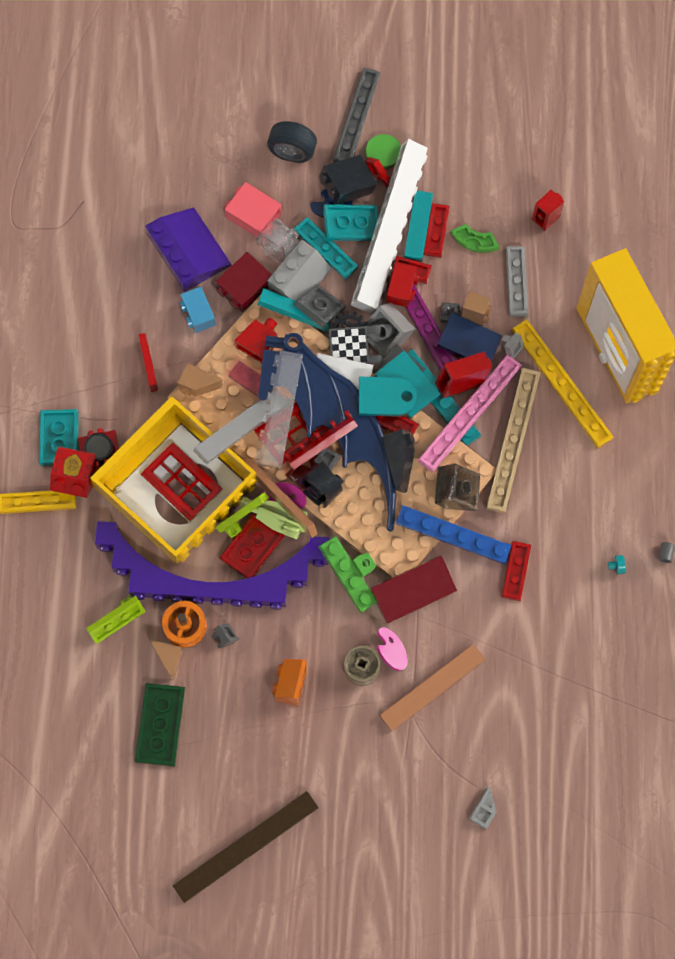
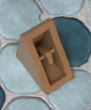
(169, 655)

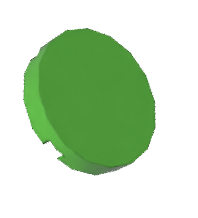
(385, 149)

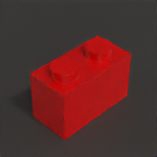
(548, 209)
(401, 284)

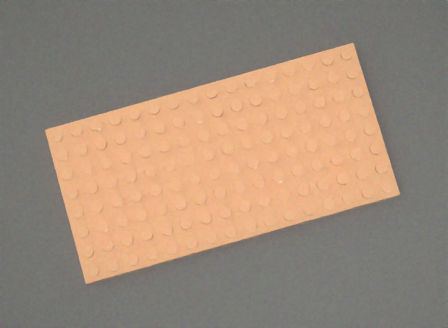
(361, 508)

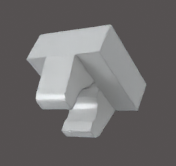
(512, 344)

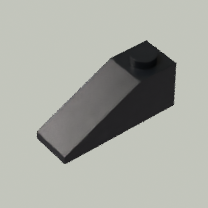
(400, 454)

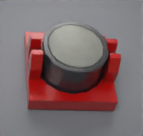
(100, 443)

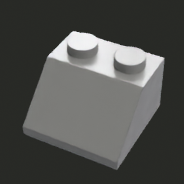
(393, 329)

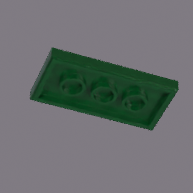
(160, 725)

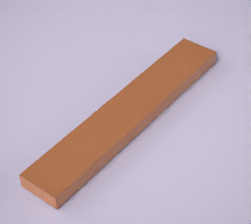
(282, 499)
(432, 687)

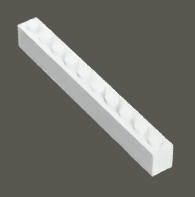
(389, 227)

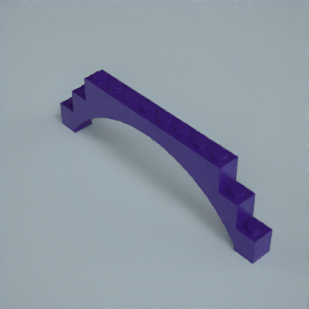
(256, 591)

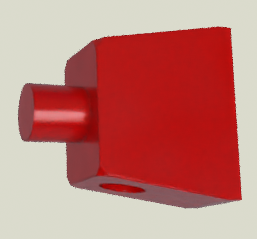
(253, 338)

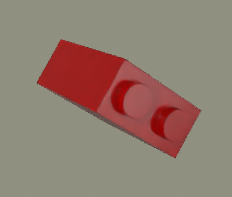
(463, 374)

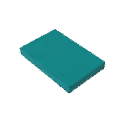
(350, 222)
(405, 368)
(57, 430)

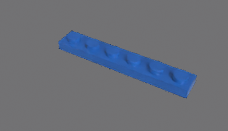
(453, 534)

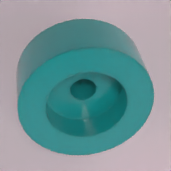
(618, 564)

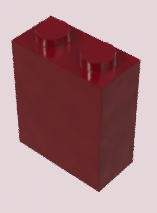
(243, 282)

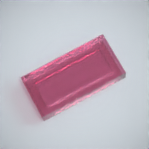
(246, 377)

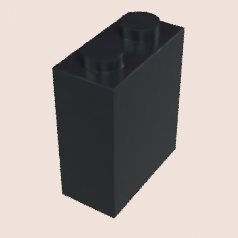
(347, 179)

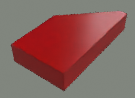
(378, 170)

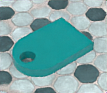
(383, 396)

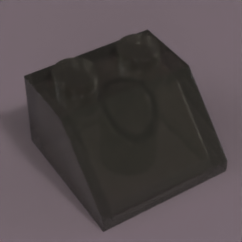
(457, 488)

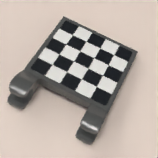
(353, 344)

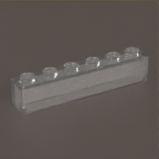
(280, 409)

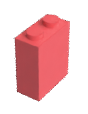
(252, 209)

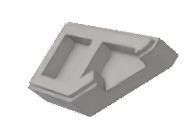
(484, 810)

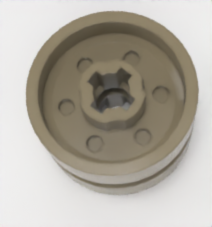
(369, 659)

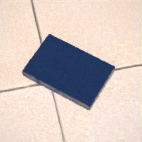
(468, 338)

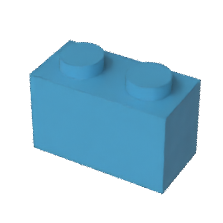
(197, 309)

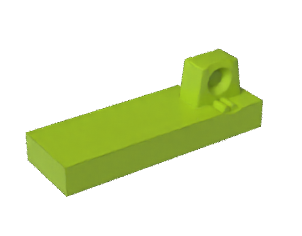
(231, 525)
(116, 619)

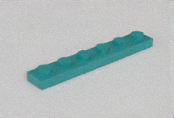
(446, 406)

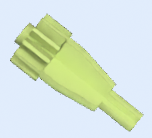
(276, 518)

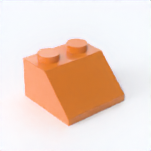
(290, 682)

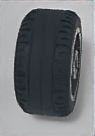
(292, 142)

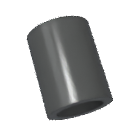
(666, 552)

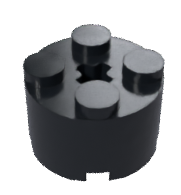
(321, 484)

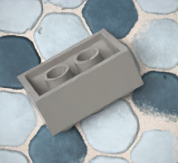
(299, 272)

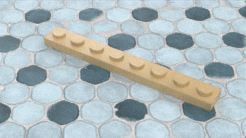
(513, 441)

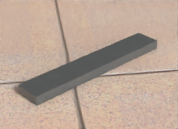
(357, 115)

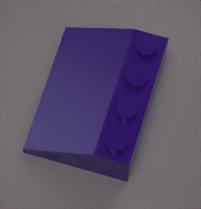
(187, 247)

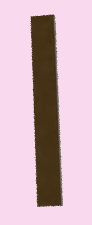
(245, 847)

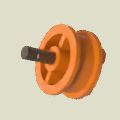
(184, 624)

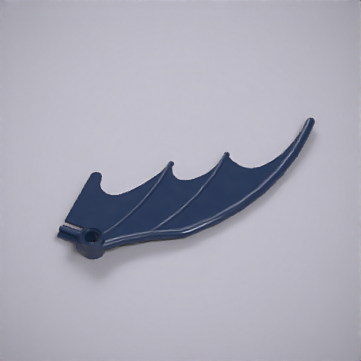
(325, 397)

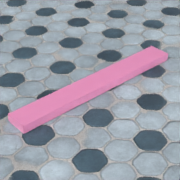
(469, 413)

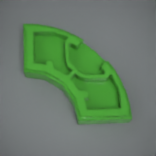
(474, 240)

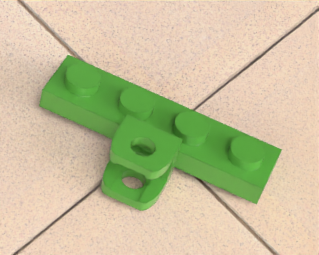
(350, 572)

